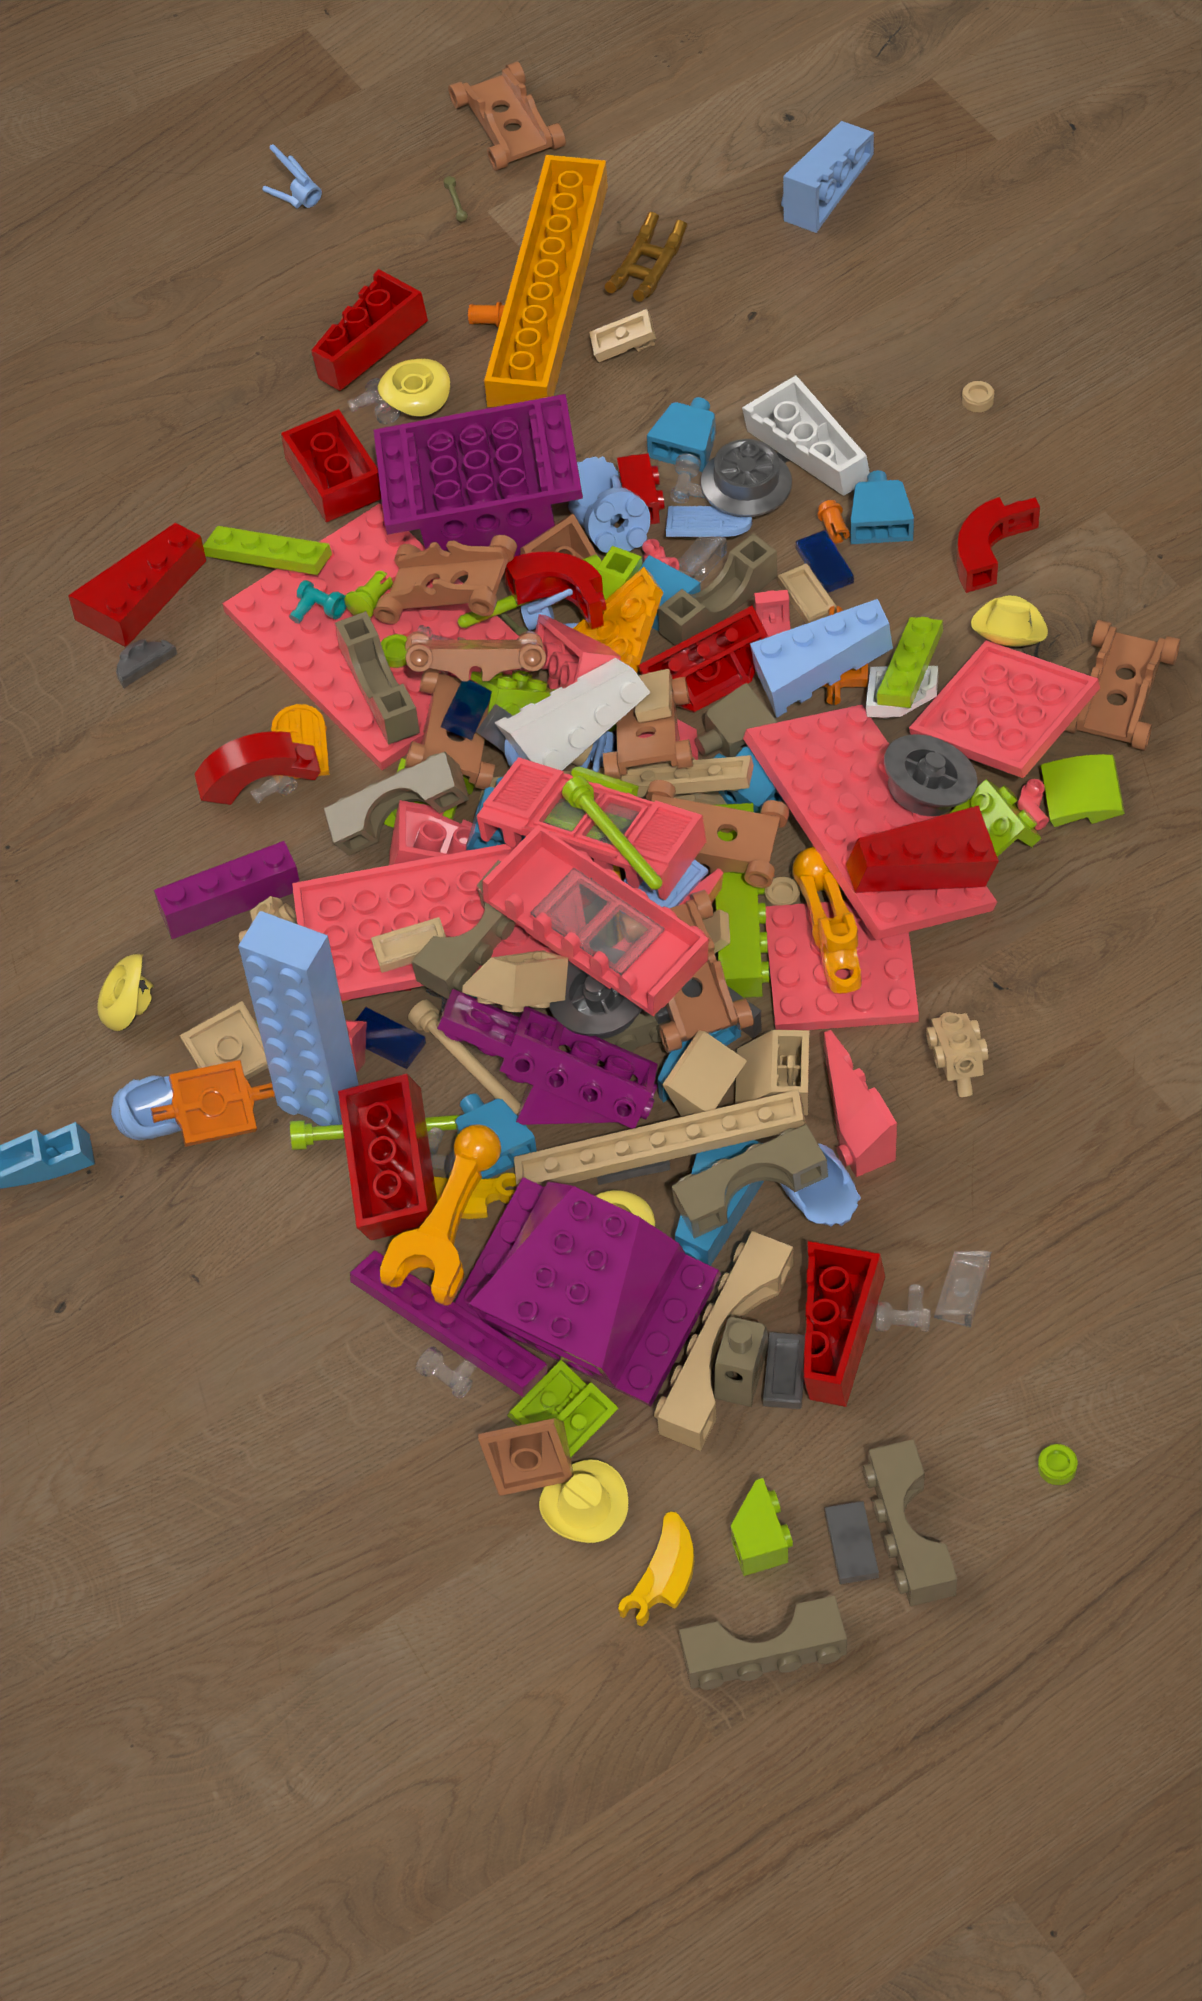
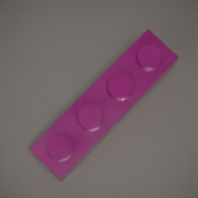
(226, 889)

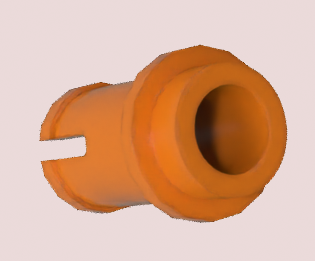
(485, 314)
(831, 514)

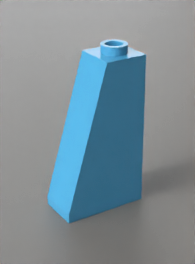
(707, 1246)

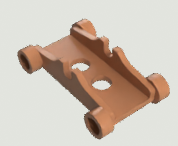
(510, 91)
(417, 567)
(1116, 653)
(462, 655)
(435, 739)
(660, 747)
(755, 832)
(713, 1007)

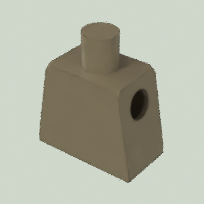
(728, 722)
(744, 1352)

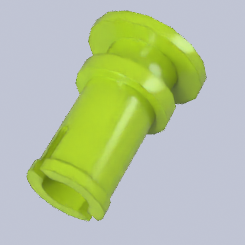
(367, 596)

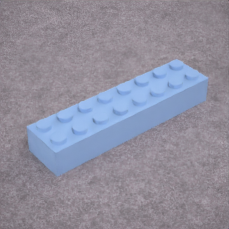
(299, 1016)

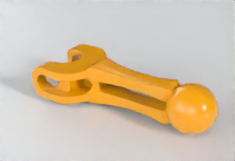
(833, 936)
(434, 1241)

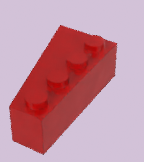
(925, 855)

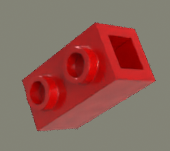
(640, 478)

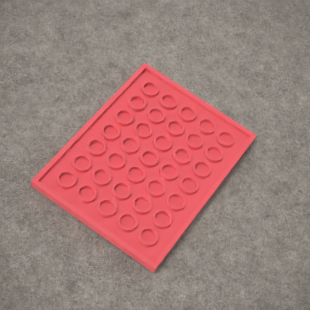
(311, 649)

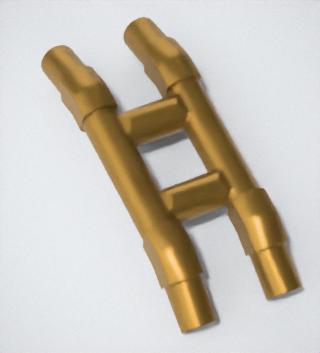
(643, 247)

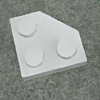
(926, 692)

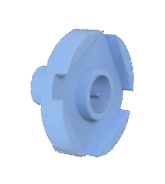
(633, 511)

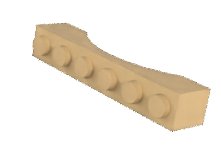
(755, 1278)

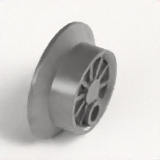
(746, 479)
(928, 774)
(592, 1007)

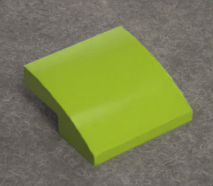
(1082, 789)
(569, 1399)

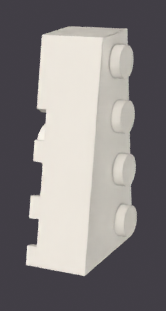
(807, 434)
(574, 716)

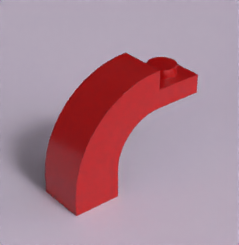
(984, 528)
(549, 573)
(252, 758)

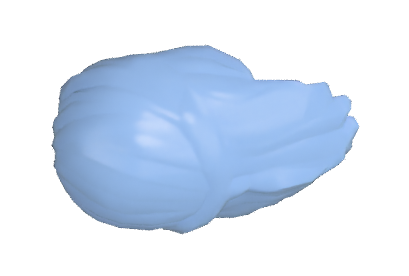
(595, 477)
(133, 1108)
(830, 1199)

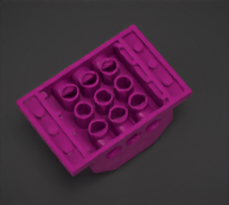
(479, 473)
(589, 1287)

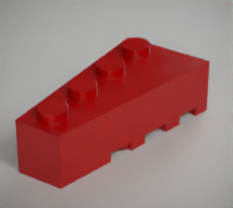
(369, 329)
(139, 585)
(839, 1314)

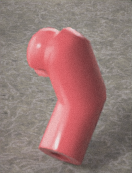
(653, 548)
(1030, 800)

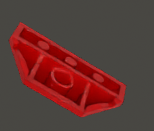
(714, 659)

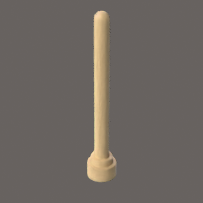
(426, 1017)

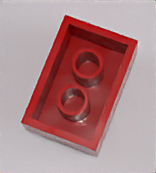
(332, 465)

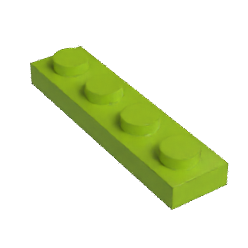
(267, 550)
(910, 662)

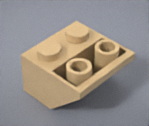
(520, 980)
(774, 1066)

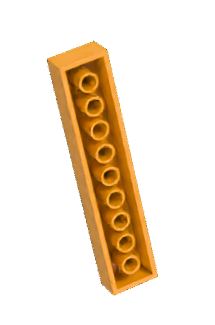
(546, 281)

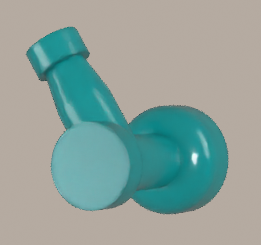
(333, 603)

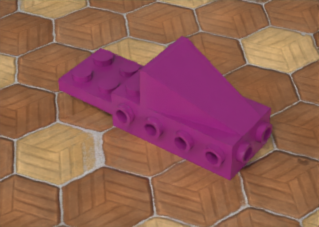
(560, 1083)

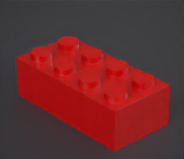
(388, 1156)

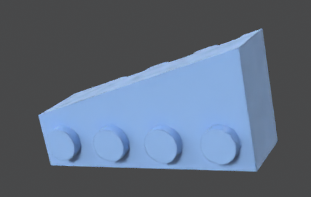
(825, 175)
(819, 653)

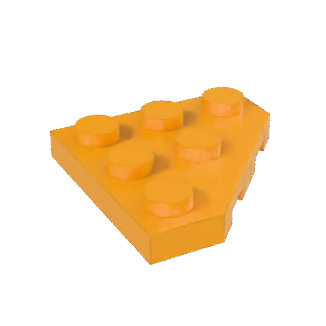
(628, 618)

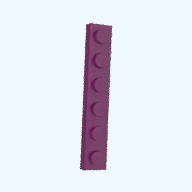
(453, 1327)

